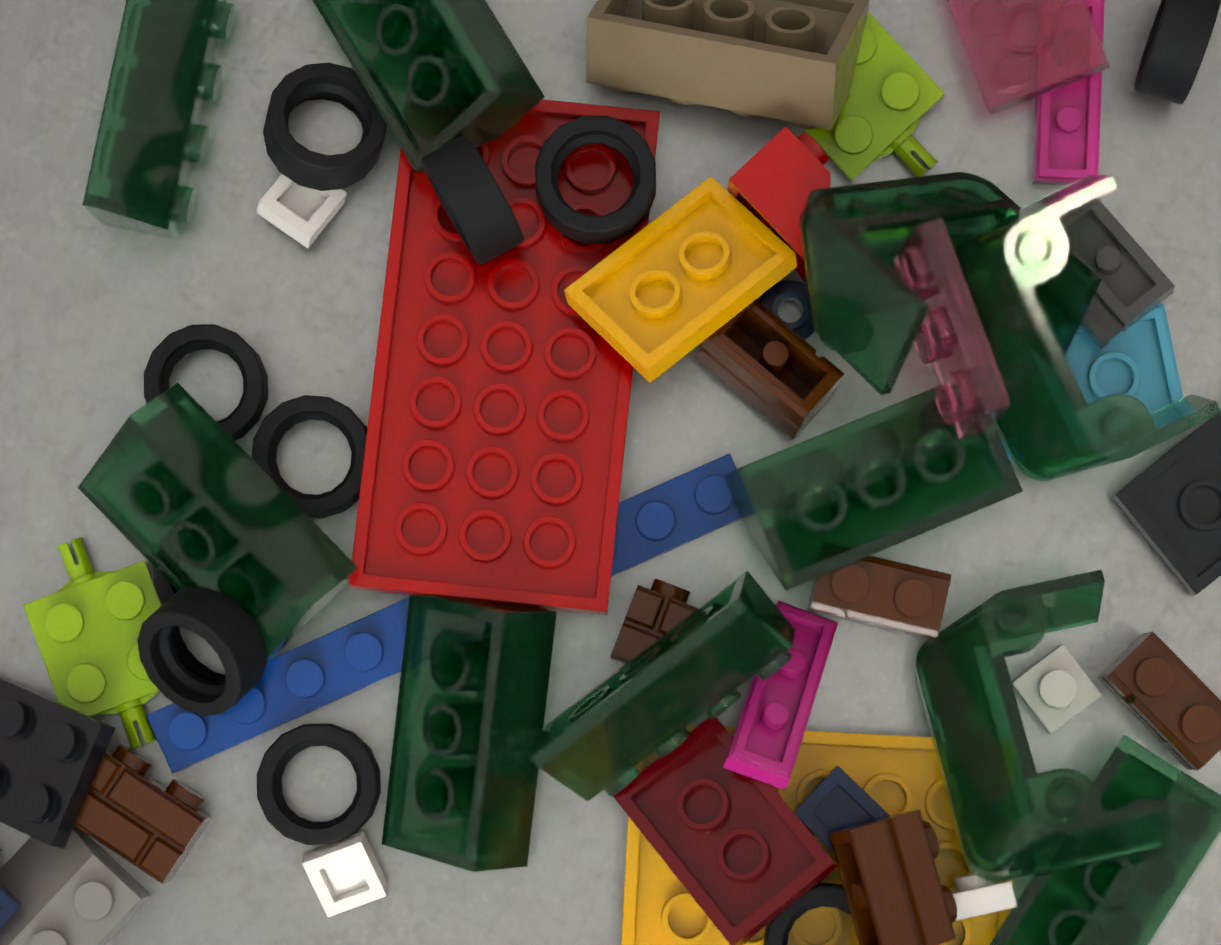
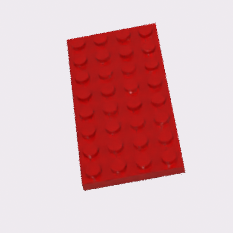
(493, 396)

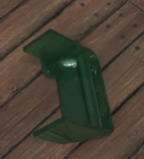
(852, 244)
(1049, 423)
(1003, 809)

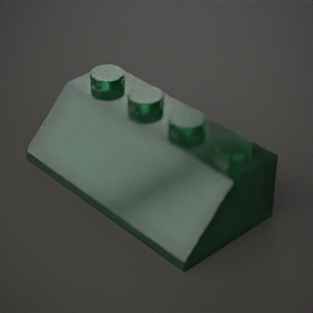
(434, 69)
(155, 114)
(867, 488)
(215, 517)
(665, 690)
(468, 731)
(1129, 894)

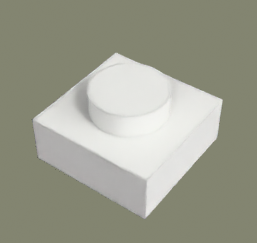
(299, 209)
(1055, 689)
(345, 874)
(980, 896)

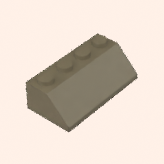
(731, 55)

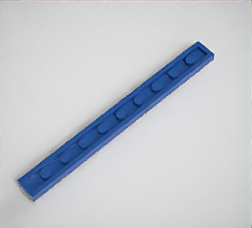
(375, 644)

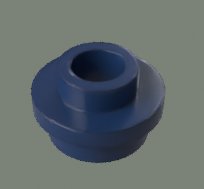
(795, 292)

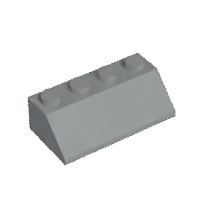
(68, 894)

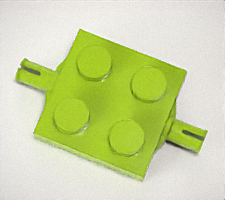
(882, 108)
(91, 640)

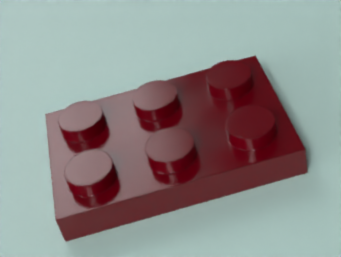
(724, 834)

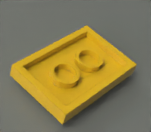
(680, 278)

